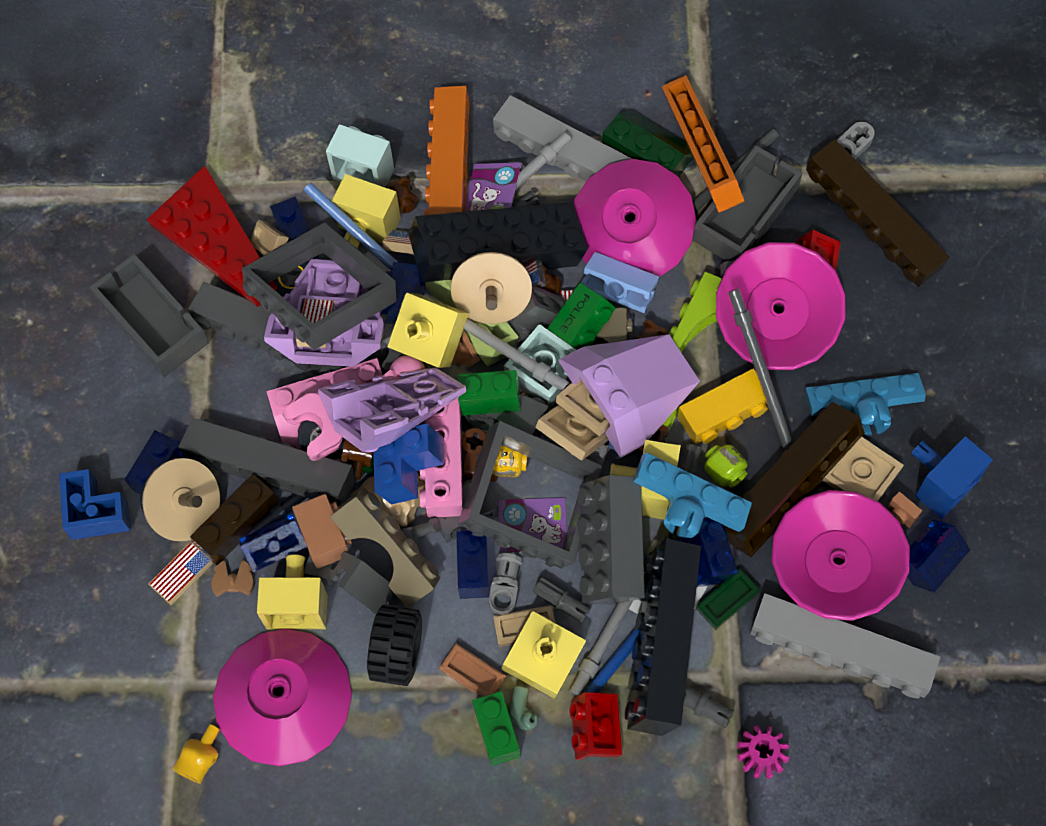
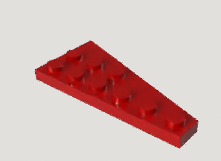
(207, 230)

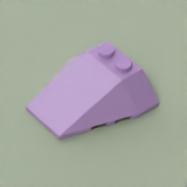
(327, 282)
(633, 385)
(385, 410)

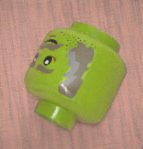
(725, 466)

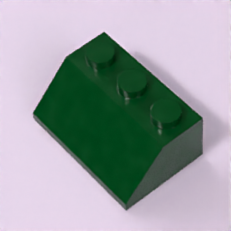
(646, 141)

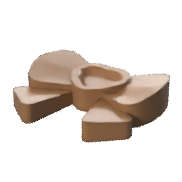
(242, 582)

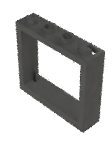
(300, 250)
(544, 452)

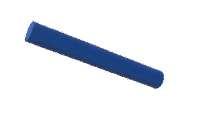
(613, 664)

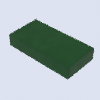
(728, 599)

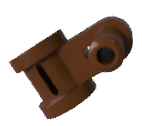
(351, 452)
(472, 456)

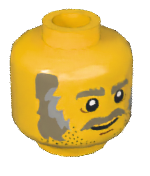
(509, 463)

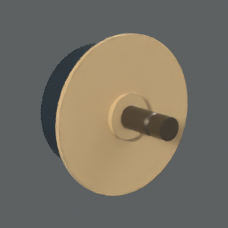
(491, 286)
(179, 498)

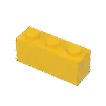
(723, 408)

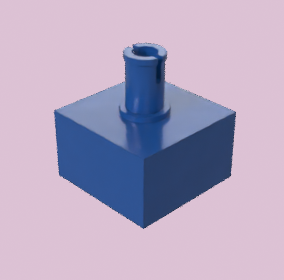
(950, 475)

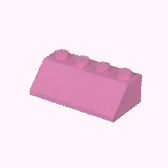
(284, 396)

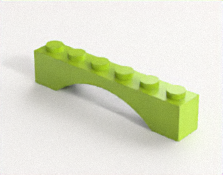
(695, 318)

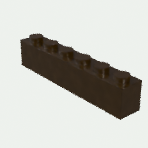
(876, 213)
(796, 475)

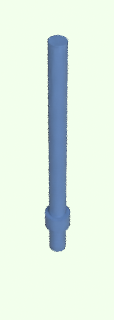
(351, 226)

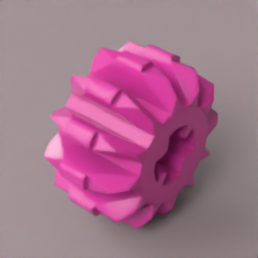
(772, 747)

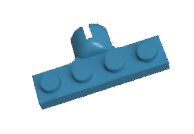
(868, 398)
(690, 497)

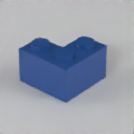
(399, 461)
(86, 512)

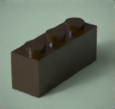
(234, 519)

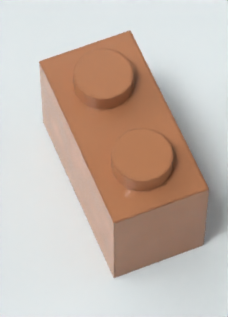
(319, 531)

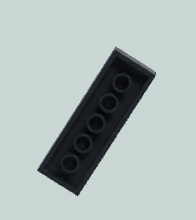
(527, 232)
(663, 638)

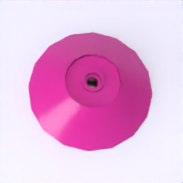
(661, 209)
(799, 283)
(844, 528)
(290, 725)

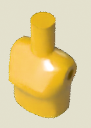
(197, 756)

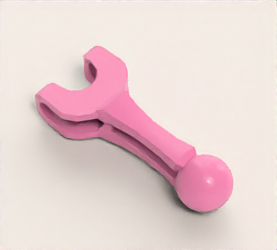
(312, 409)

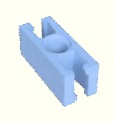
(620, 282)

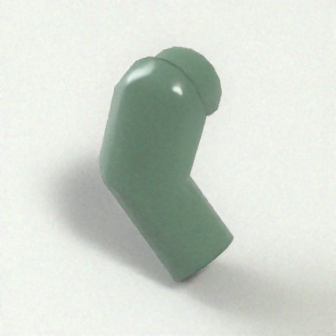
(518, 710)

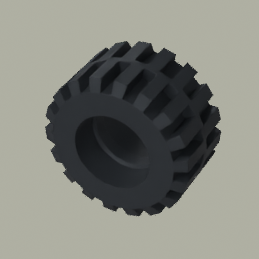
(394, 645)

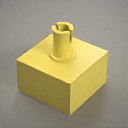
(369, 206)
(428, 330)
(653, 504)
(292, 600)
(543, 654)

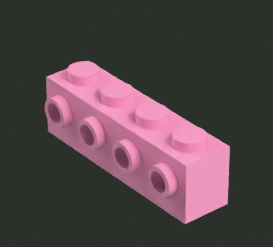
(444, 482)

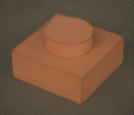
(904, 510)

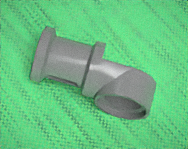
(503, 583)

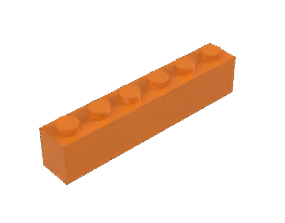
(703, 144)
(448, 151)

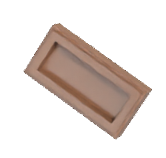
(472, 672)

